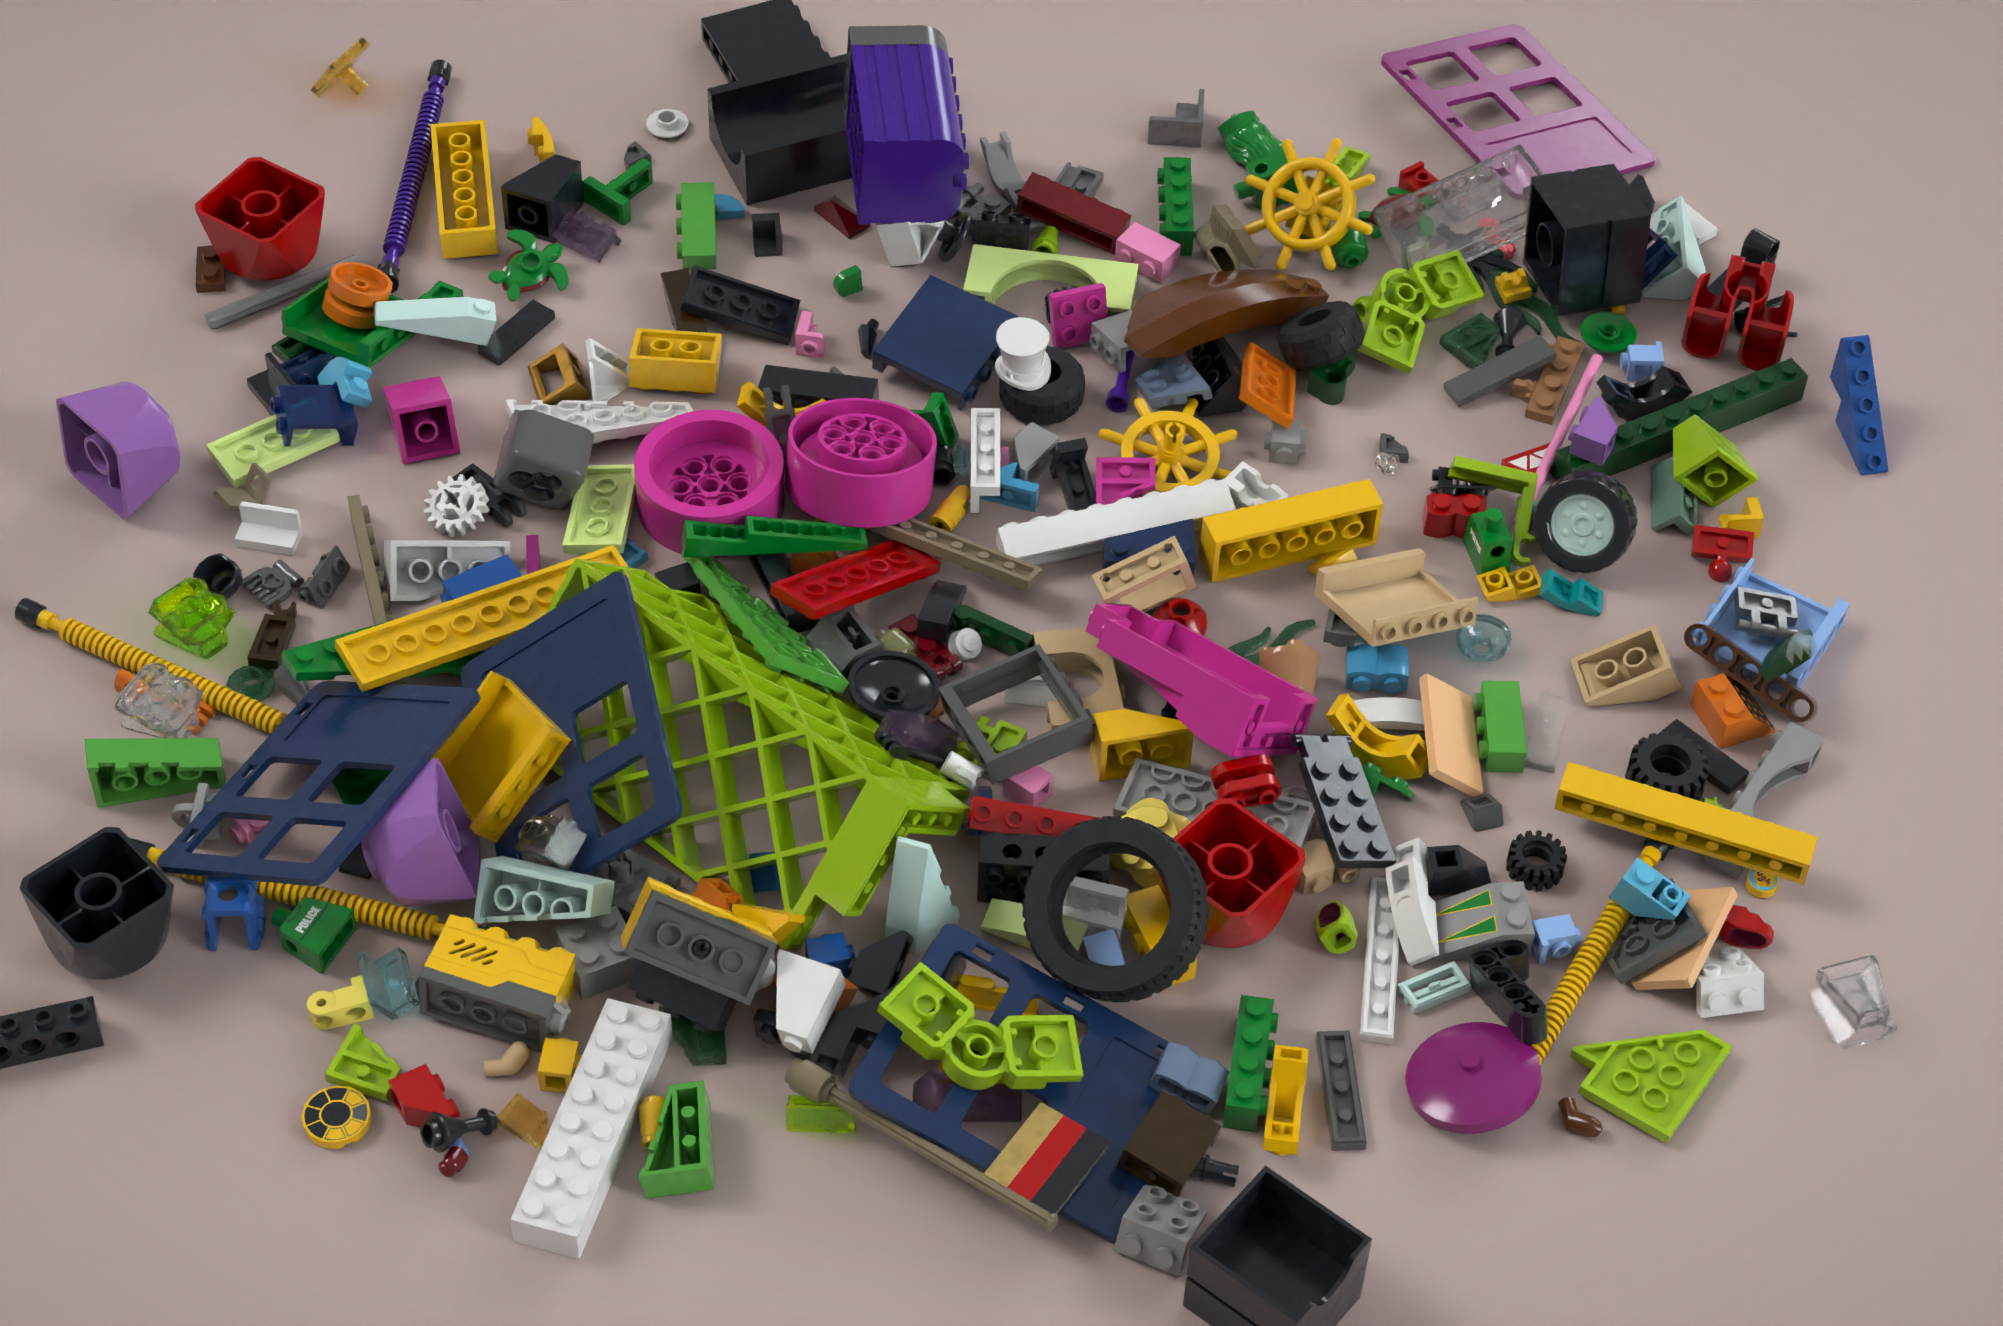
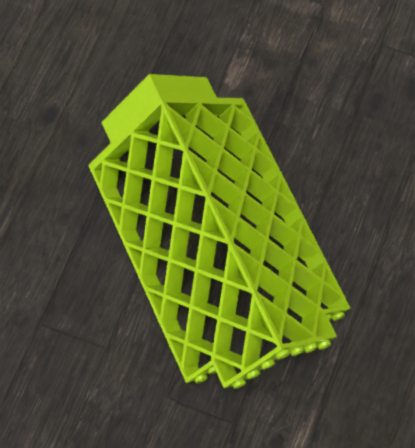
(843, 753)

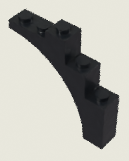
(848, 1026)

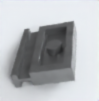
(1081, 179)

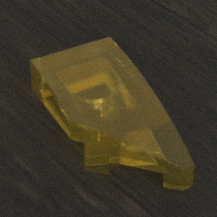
(524, 1121)

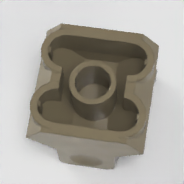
(1226, 241)

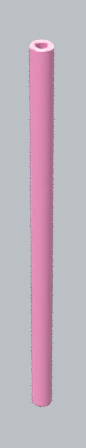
(1566, 421)

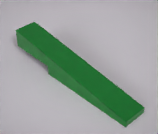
(768, 536)

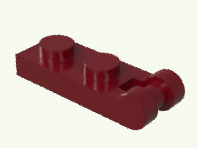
(929, 650)

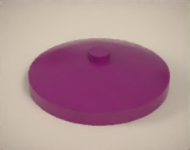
(1473, 1078)

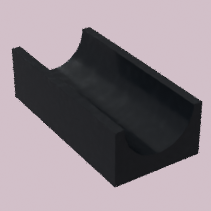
(782, 129)

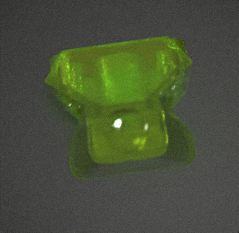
(192, 618)

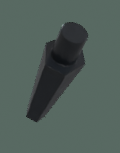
(867, 337)

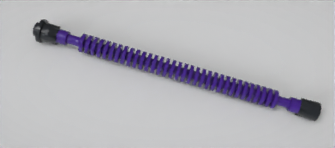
(414, 171)

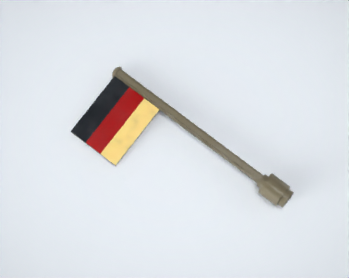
(1031, 1173)

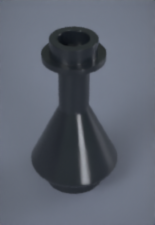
(1511, 323)
(444, 1130)

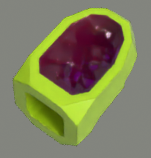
(1336, 927)

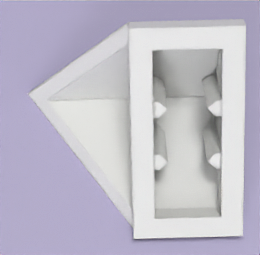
(606, 371)

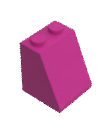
(422, 419)

